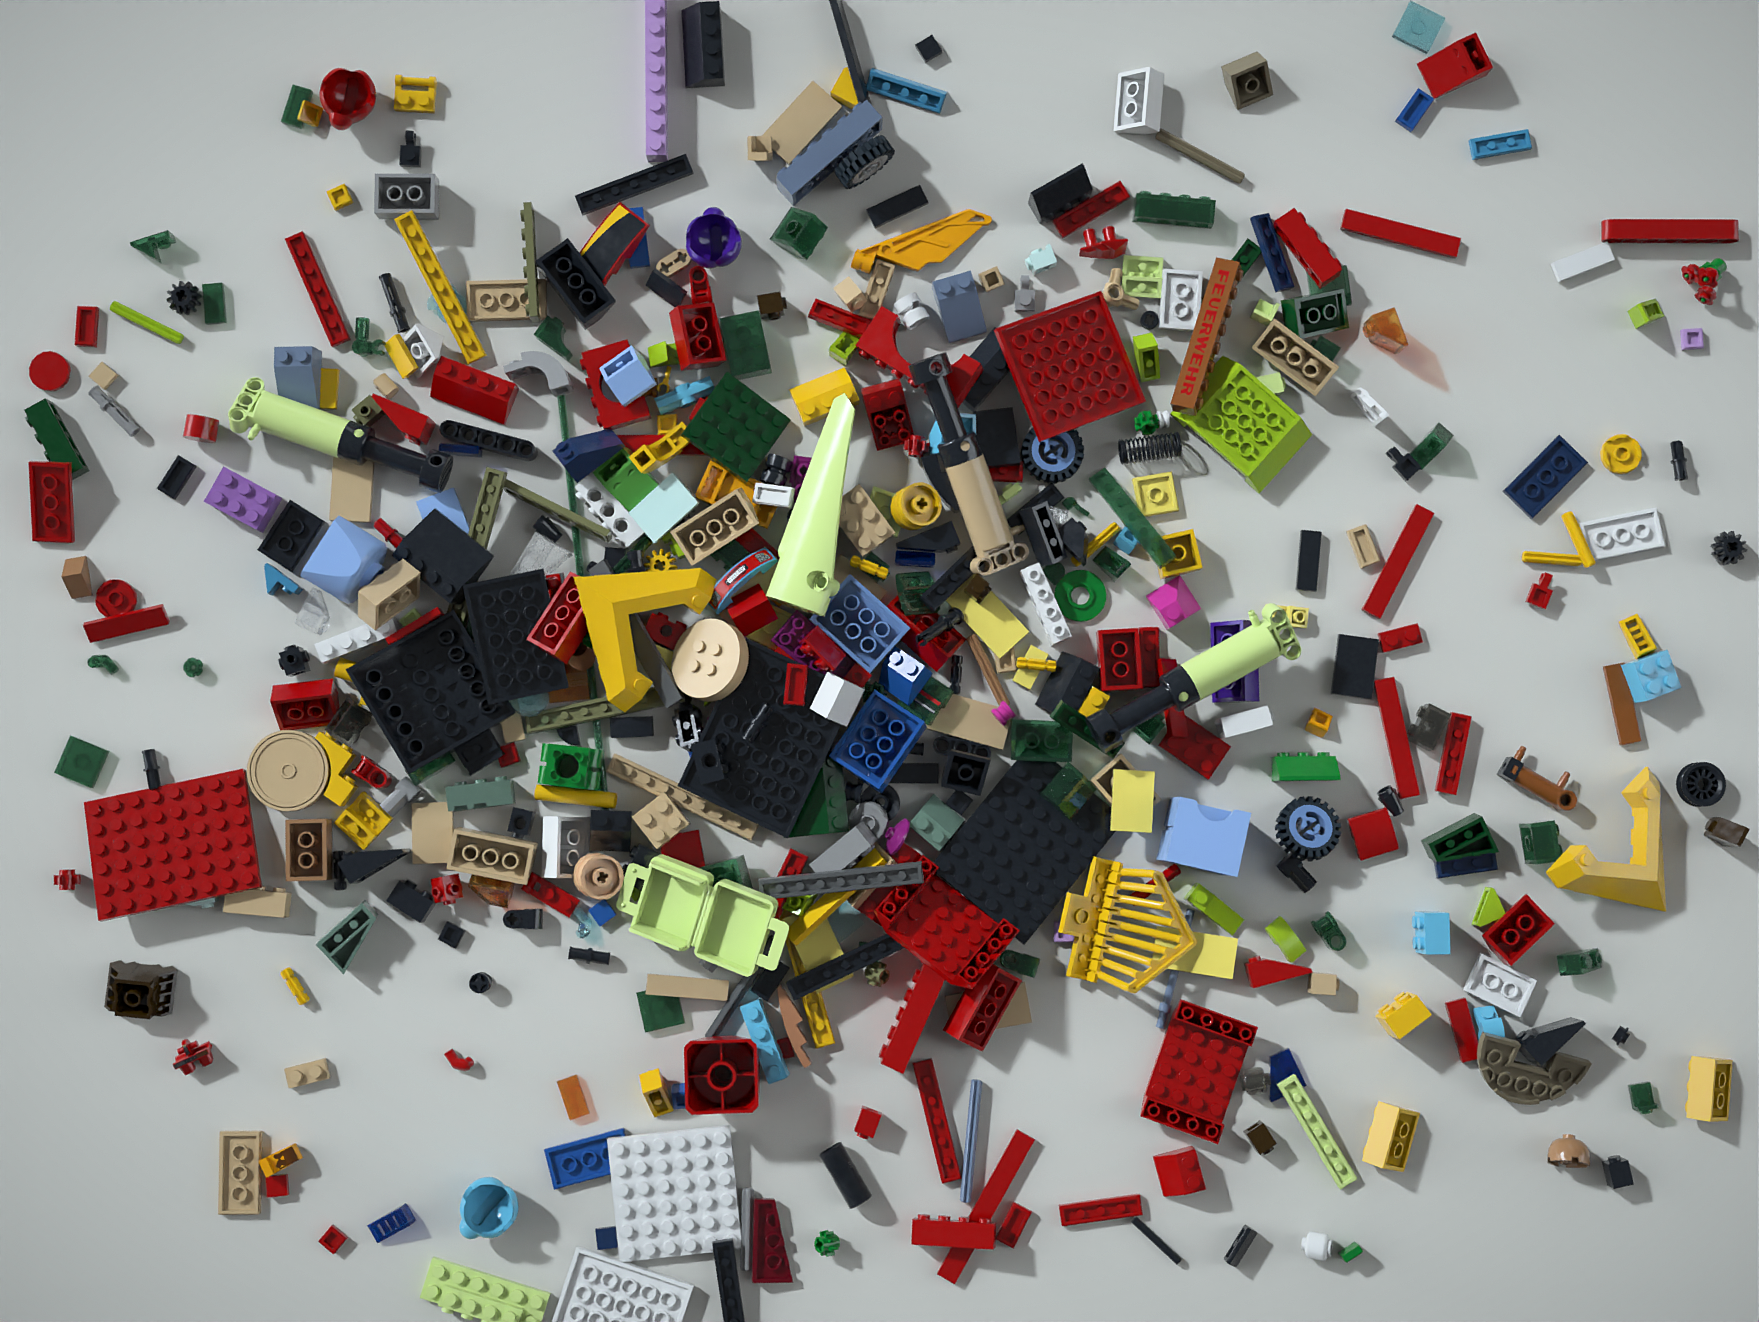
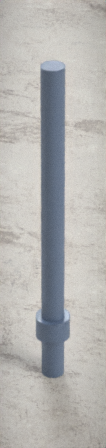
(1165, 1006)

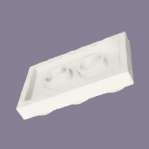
(1180, 299)
(1499, 985)

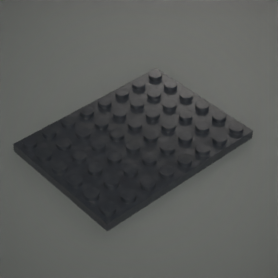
(776, 771)
(1021, 851)

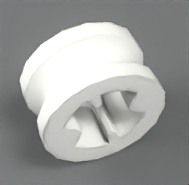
(1163, 419)

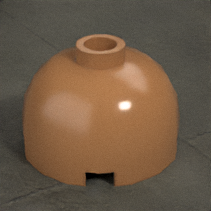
(1568, 1152)

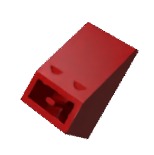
(1455, 66)
(887, 414)
(822, 649)

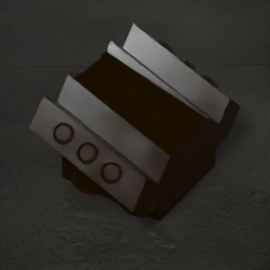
(140, 990)

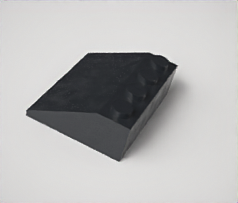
(444, 556)

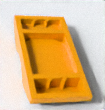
(719, 482)

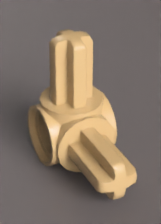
(1114, 288)

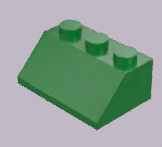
(1305, 767)

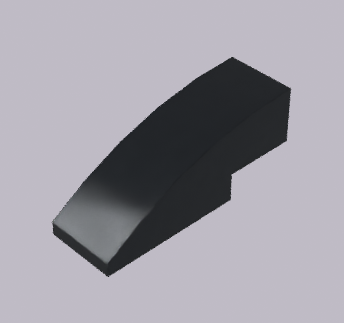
(939, 481)

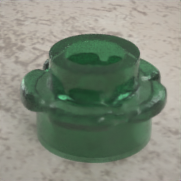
(187, 667)

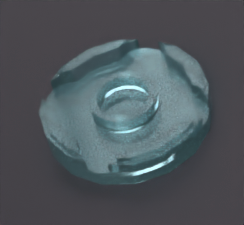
(530, 705)

